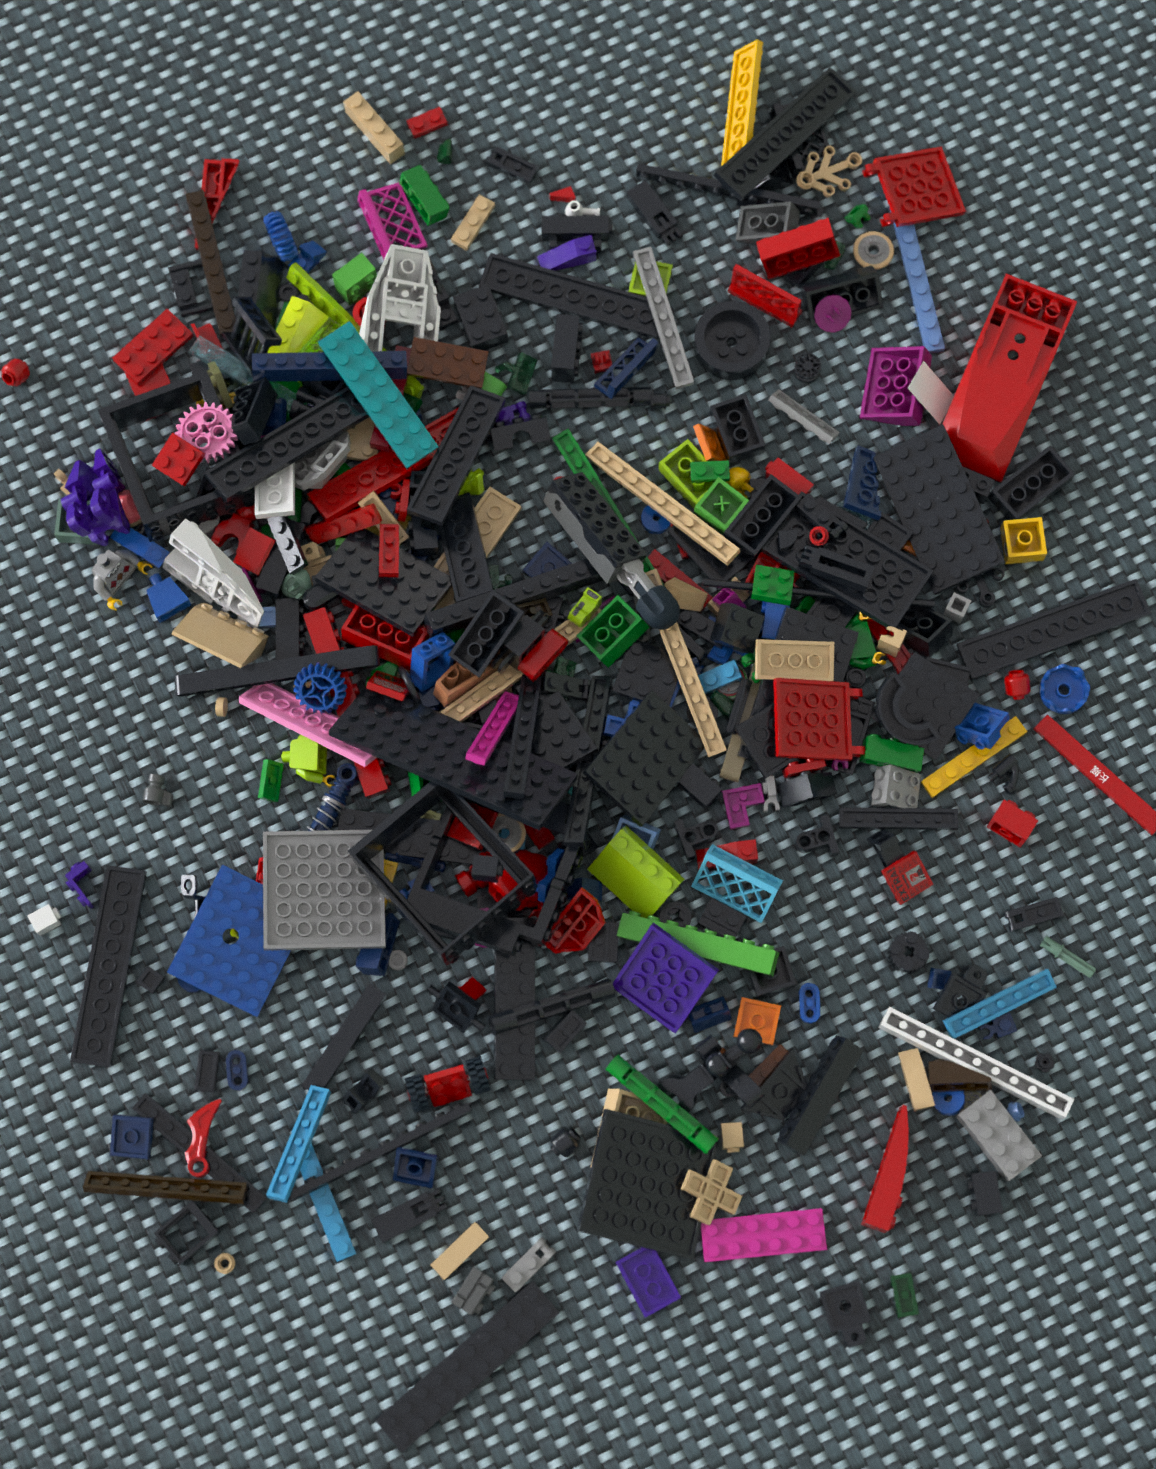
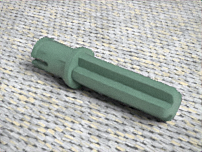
(1068, 957)

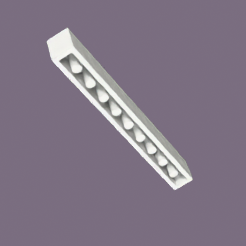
(961, 1054)

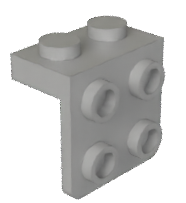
(895, 787)

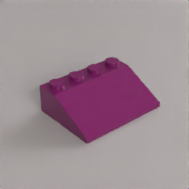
(887, 384)

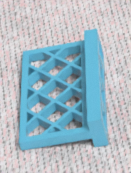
(730, 863)

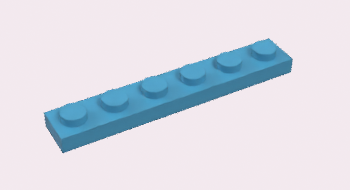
(999, 1004)
(298, 1144)
(328, 1210)

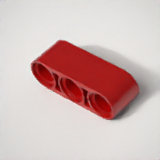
(543, 654)

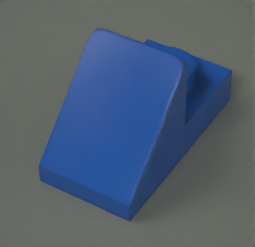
(309, 255)

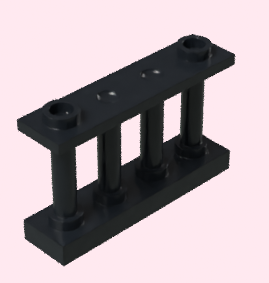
(255, 322)

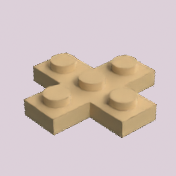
(711, 1192)

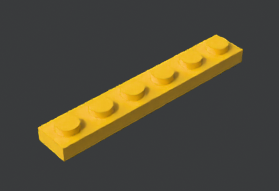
(971, 759)

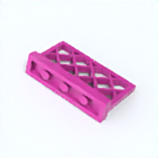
(375, 222)

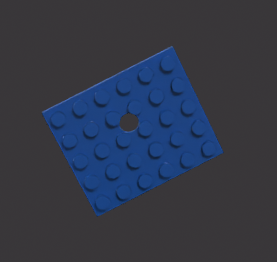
(236, 971)

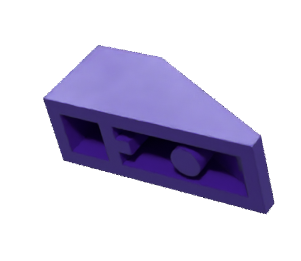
(570, 254)

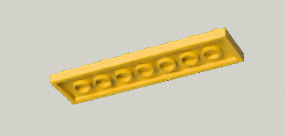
(742, 98)

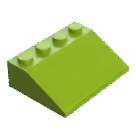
(635, 873)

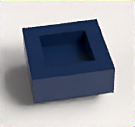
(938, 978)

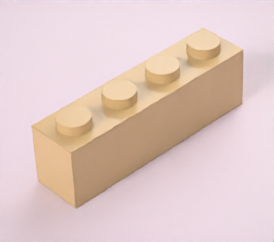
(374, 127)

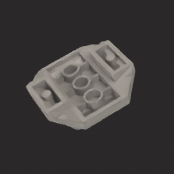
(321, 464)

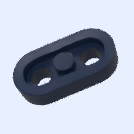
(236, 1071)

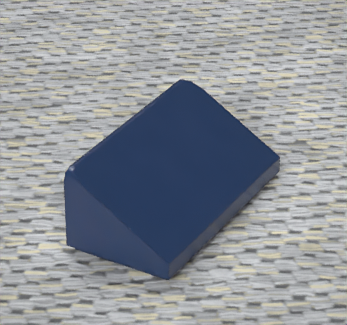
(709, 1014)

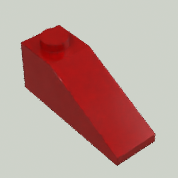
(744, 850)

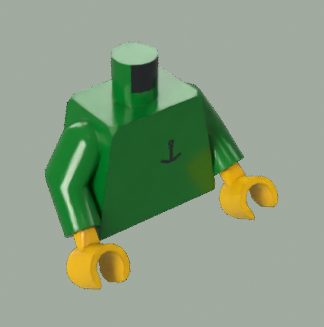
(864, 651)

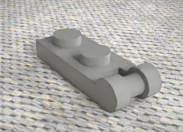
(528, 1265)

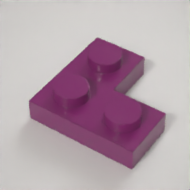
(736, 802)

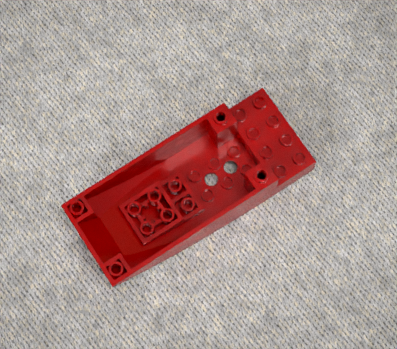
(1001, 392)

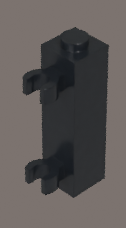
(573, 227)

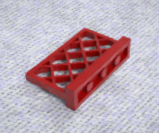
(765, 296)

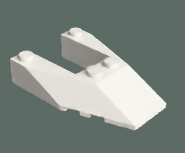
(402, 295)
(211, 573)

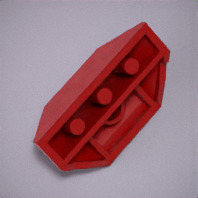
(577, 924)

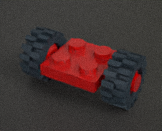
(447, 1085)

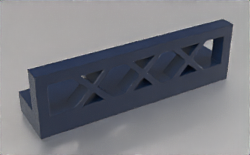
(628, 370)

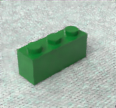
(424, 195)
(892, 752)

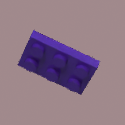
(648, 1280)

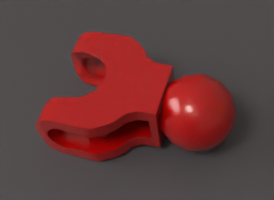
(235, 527)

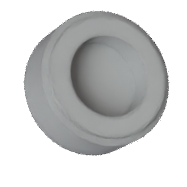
(398, 960)

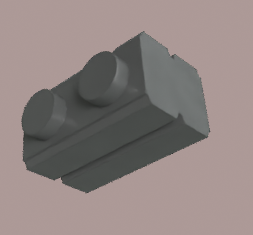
(473, 1291)

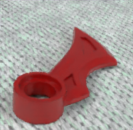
(200, 1126)

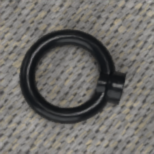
(414, 693)

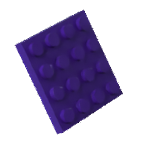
(664, 978)

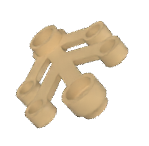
(826, 172)

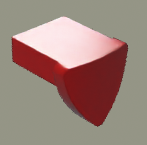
(473, 988)

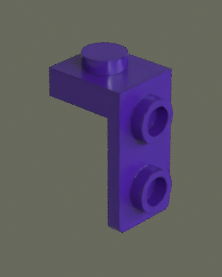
(77, 872)

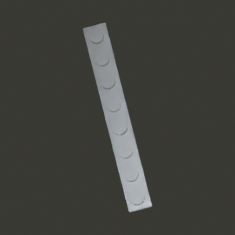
(663, 318)

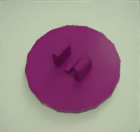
(832, 313)

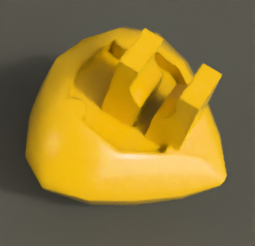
(738, 480)

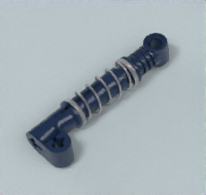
(334, 799)

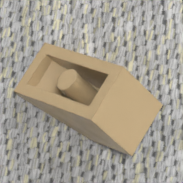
(686, 595)

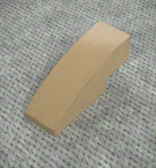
(916, 1079)

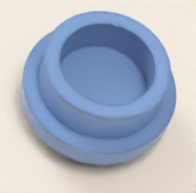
(1015, 1110)

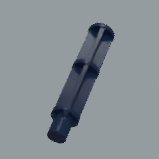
(414, 861)

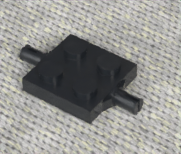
(456, 1007)

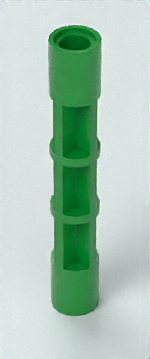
(662, 1104)

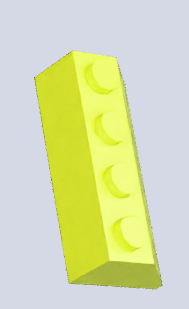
(298, 326)

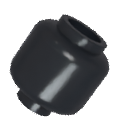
(565, 1141)

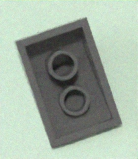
(766, 221)

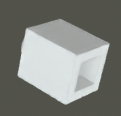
(45, 919)

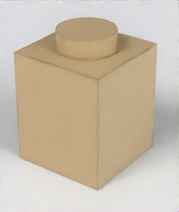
(732, 1137)

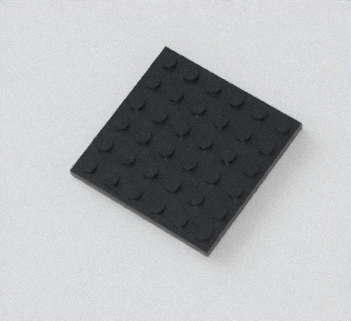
(638, 1183)

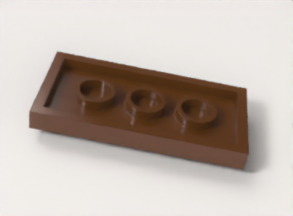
(447, 363)

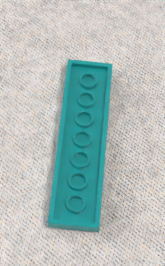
(378, 395)

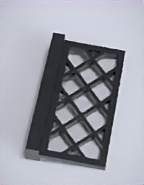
(794, 161)

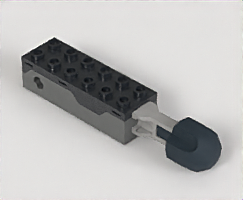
(609, 545)

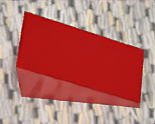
(563, 195)

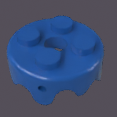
(1066, 676)

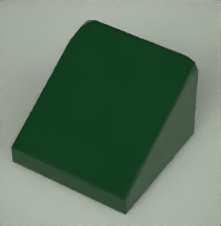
(445, 152)

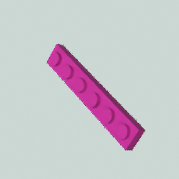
(493, 729)

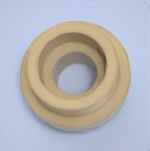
(218, 1263)

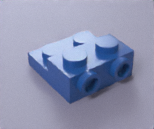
(981, 726)

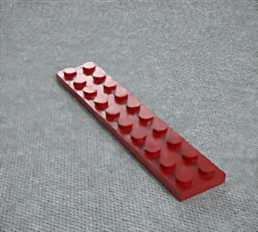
(372, 474)

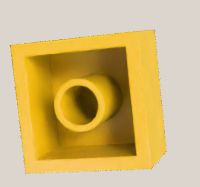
(1023, 540)

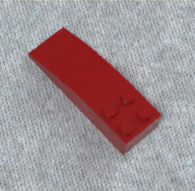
(889, 1180)

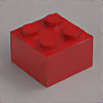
(1012, 823)

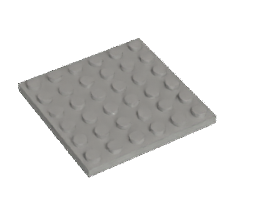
(318, 893)

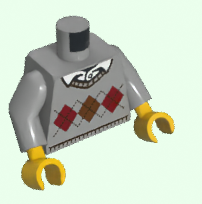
(112, 571)

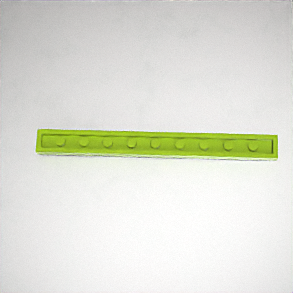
(334, 310)

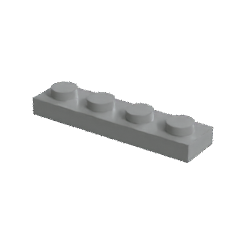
(805, 417)

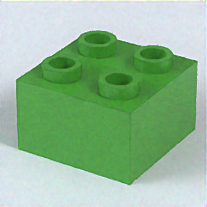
(354, 279)
(720, 505)

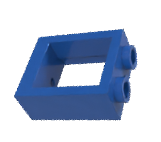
(426, 675)

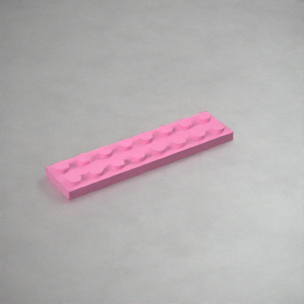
(286, 710)

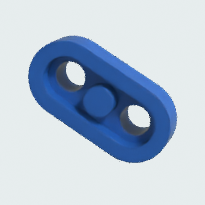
(809, 1003)

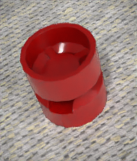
(467, 882)

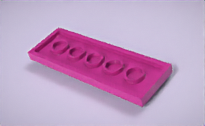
(763, 1235)

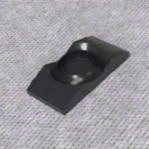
(861, 710)

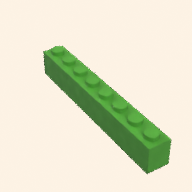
(706, 944)

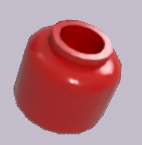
(15, 372)
(1017, 684)

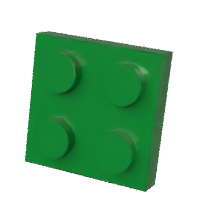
(772, 585)

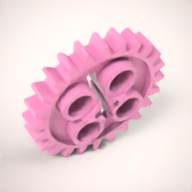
(198, 419)

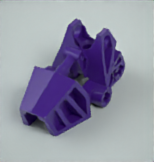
(100, 487)

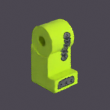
(585, 607)

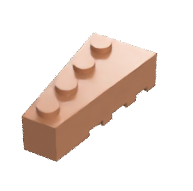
(458, 681)

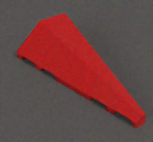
(215, 183)

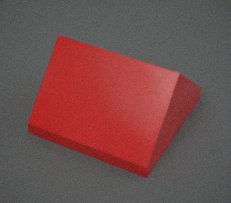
(254, 551)

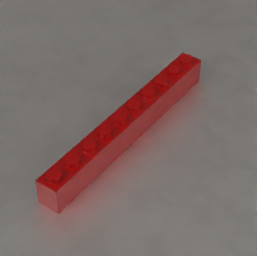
(327, 639)

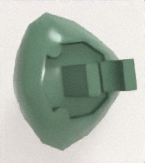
(296, 584)

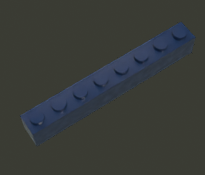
(317, 366)

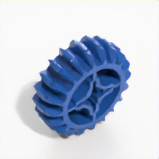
(280, 236)
(324, 679)

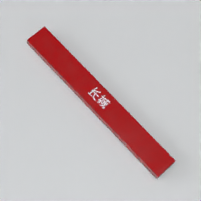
(1097, 773)

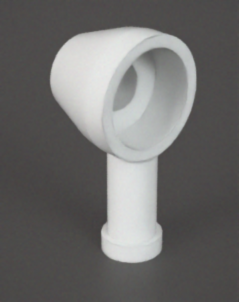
(580, 211)

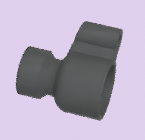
(154, 794)

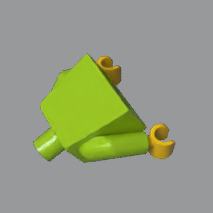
(308, 760)

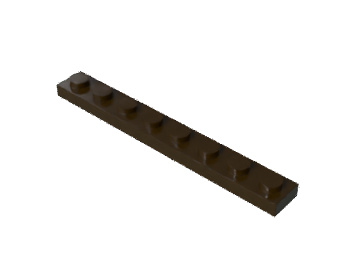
(211, 261)
(165, 1187)

